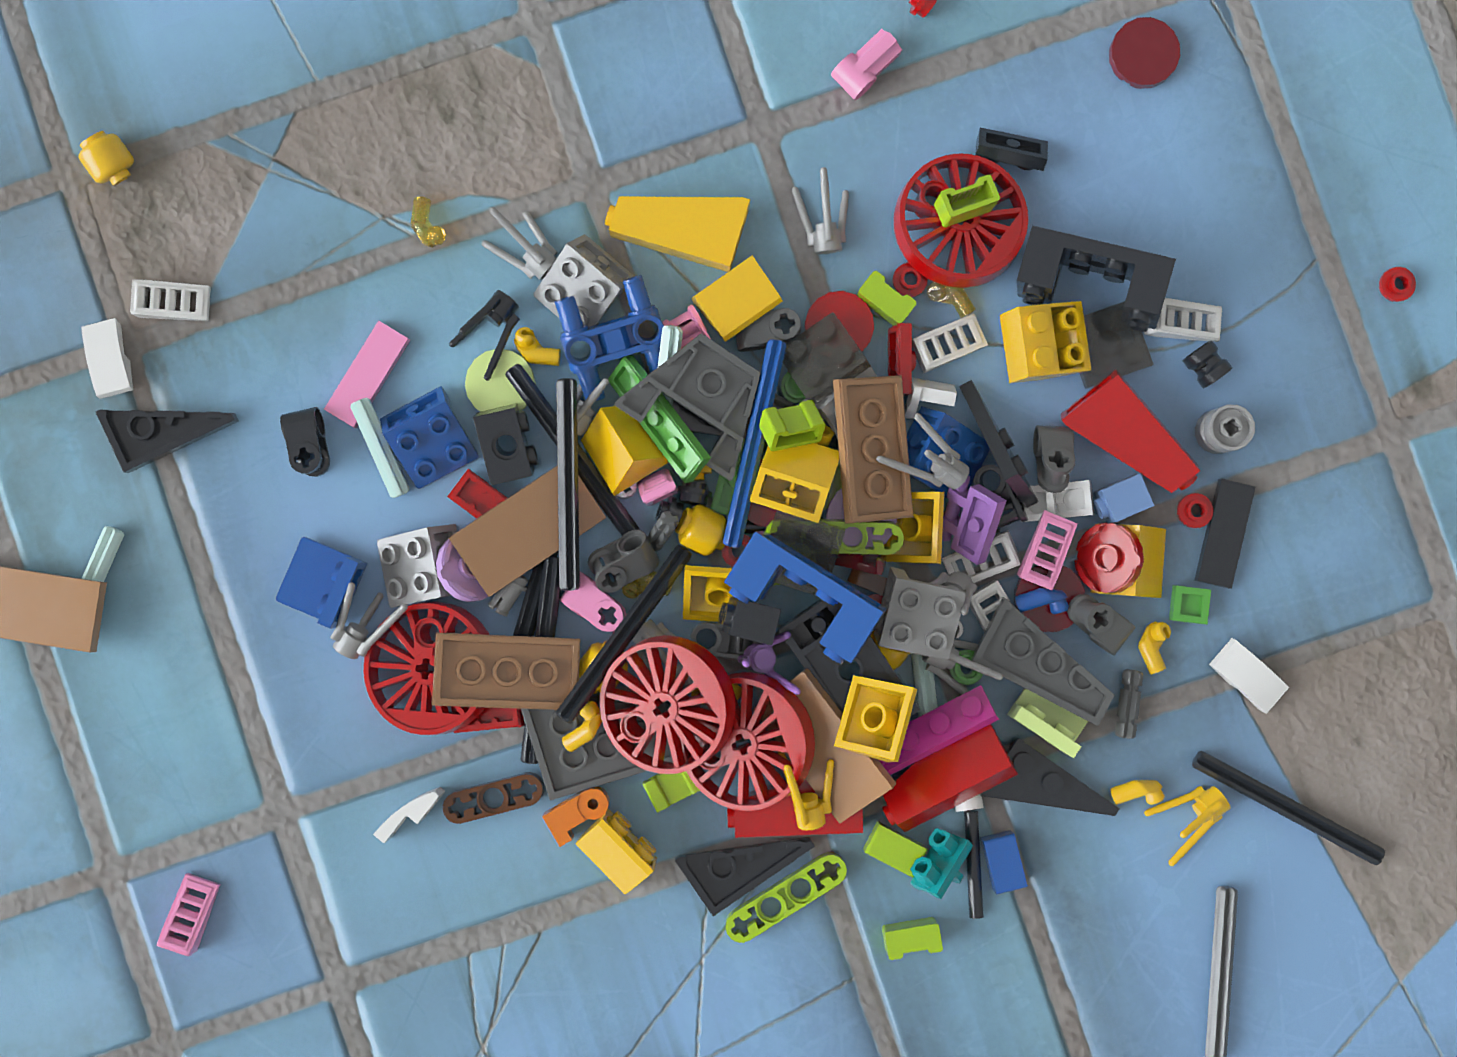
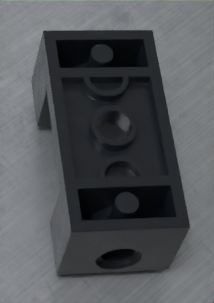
(1051, 249)
(807, 631)

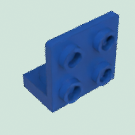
(428, 438)
(961, 439)
(319, 581)

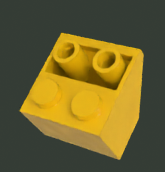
(1045, 341)
(796, 480)
(618, 851)

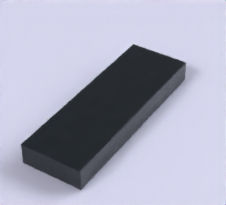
(1225, 533)

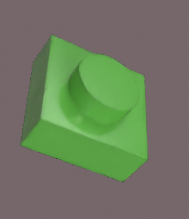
(1190, 604)

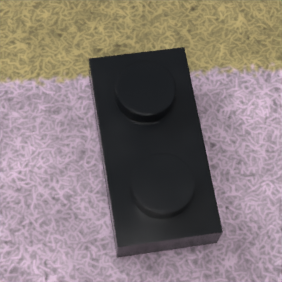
(1012, 149)

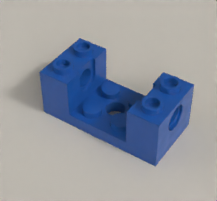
(763, 563)

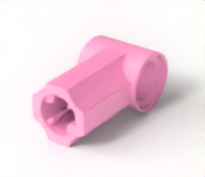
(860, 70)

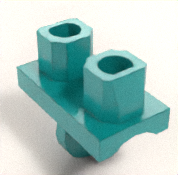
(941, 863)

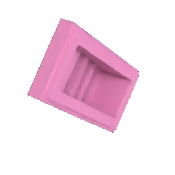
(657, 487)
(1059, 554)
(179, 944)

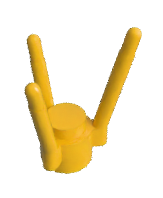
(808, 808)
(1209, 808)

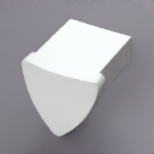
(929, 392)

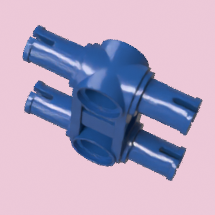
(611, 338)

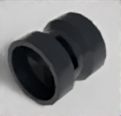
(1214, 368)

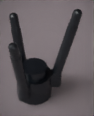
(497, 310)

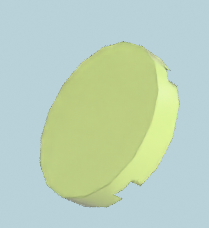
(498, 390)

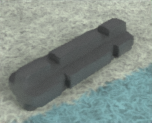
(662, 530)
(1129, 704)

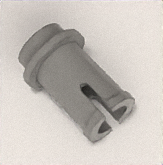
(506, 597)

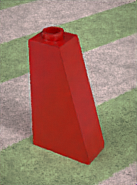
(1129, 430)
(948, 779)
(781, 819)

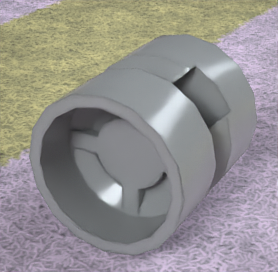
(1225, 429)

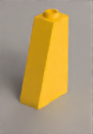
(684, 227)

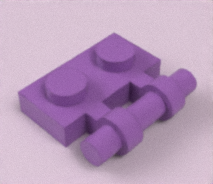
(978, 521)

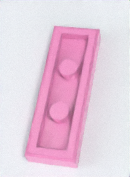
(367, 371)

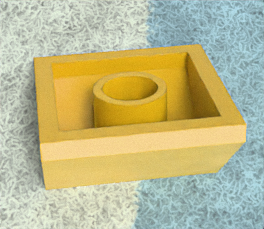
(737, 298)
(621, 449)
(922, 531)
(1151, 576)
(704, 592)
(875, 718)

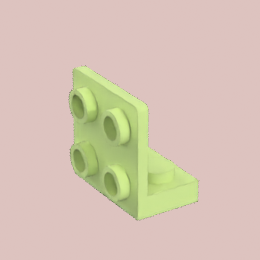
(1048, 721)

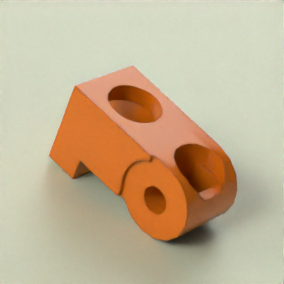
(573, 811)

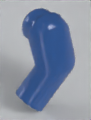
(1041, 597)

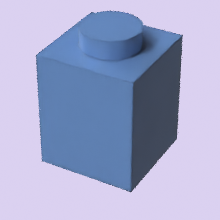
(1122, 499)

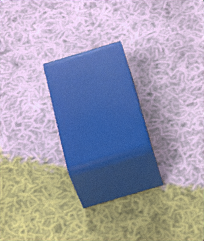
(1003, 862)

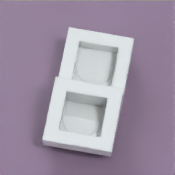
(106, 358)
(1072, 502)
(1249, 675)
(415, 810)

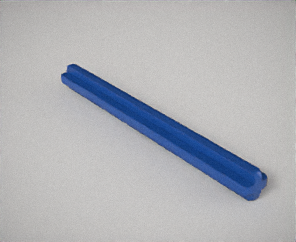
(753, 444)

